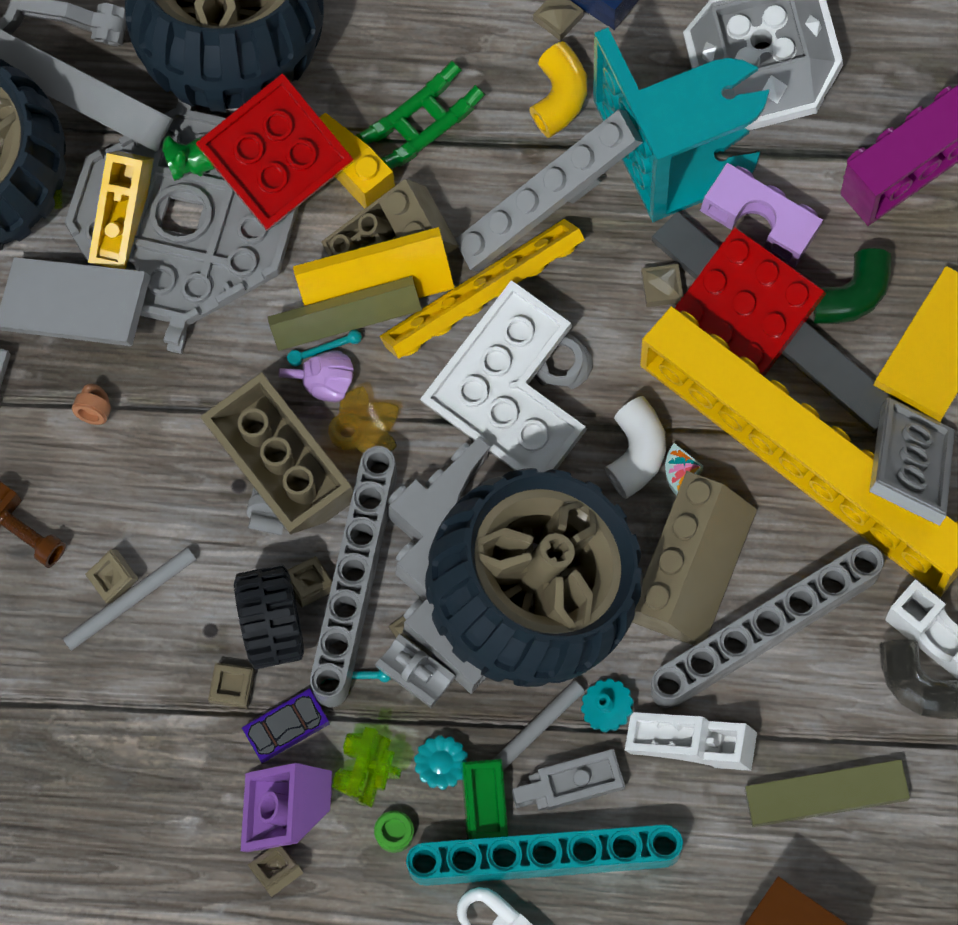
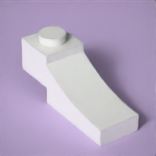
(692, 740)

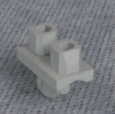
(415, 671)

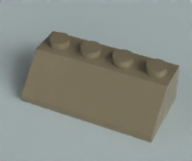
(278, 456)
(694, 560)

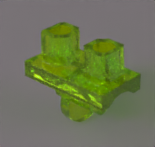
(371, 766)

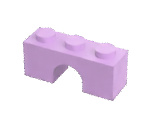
(740, 194)

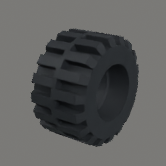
(268, 616)

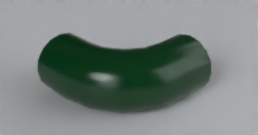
(861, 294)

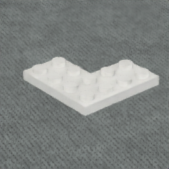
(488, 389)

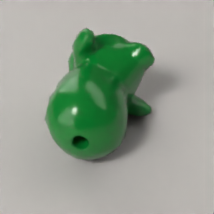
(185, 158)

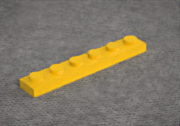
(483, 287)

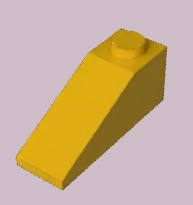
(368, 175)
(119, 208)

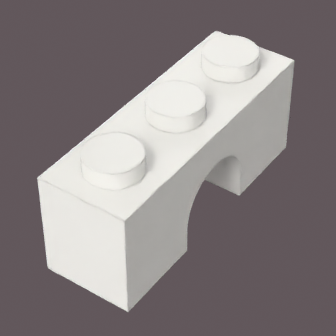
(922, 618)

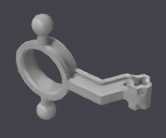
(107, 24)

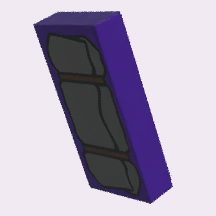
(285, 725)

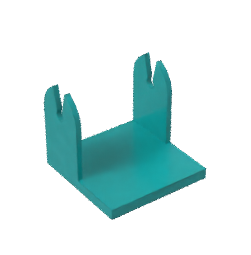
(679, 124)

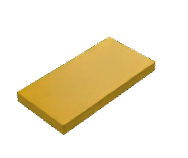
(412, 255)
(926, 358)

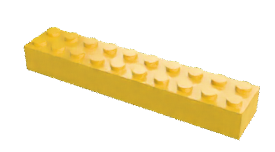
(795, 444)

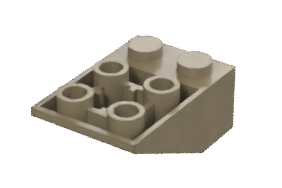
(398, 213)

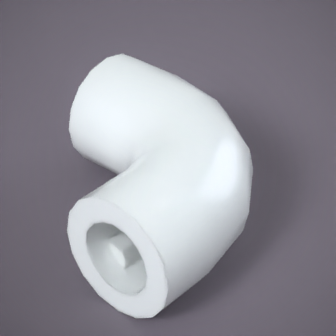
(644, 450)

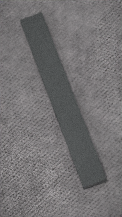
(807, 349)

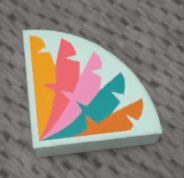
(676, 466)

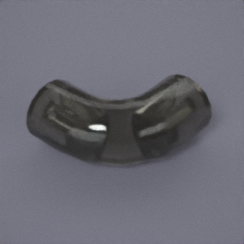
(912, 686)

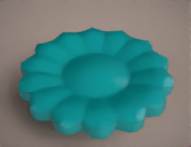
(607, 705)
(440, 762)

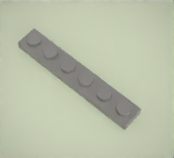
(549, 190)

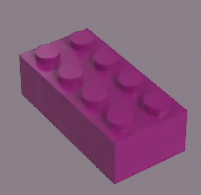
(903, 158)

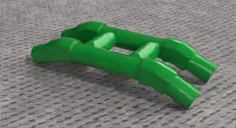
(423, 98)

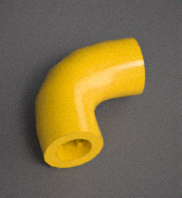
(567, 91)

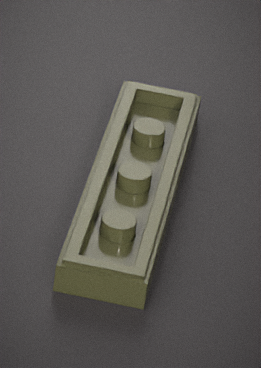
(344, 313)
(827, 793)

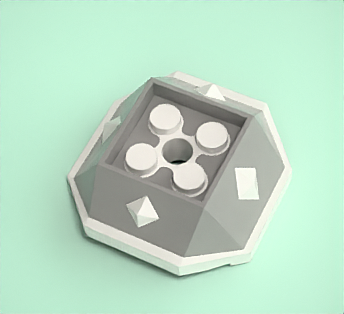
(795, 66)

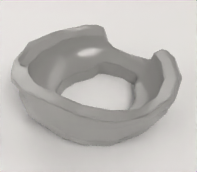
(576, 374)

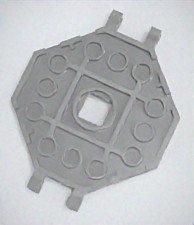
(191, 271)

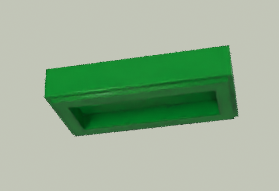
(484, 799)

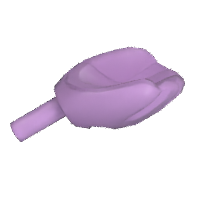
(324, 375)

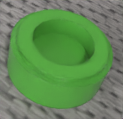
(394, 831)

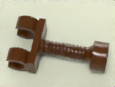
(47, 549)

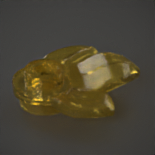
(367, 419)

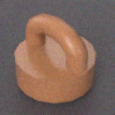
(92, 407)

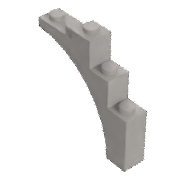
(419, 515)

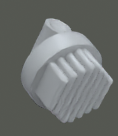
(262, 516)

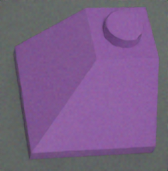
(283, 805)

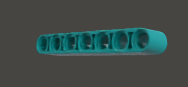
(562, 844)

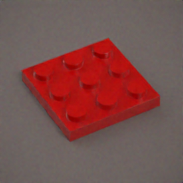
(274, 152)
(751, 300)

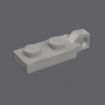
(571, 782)

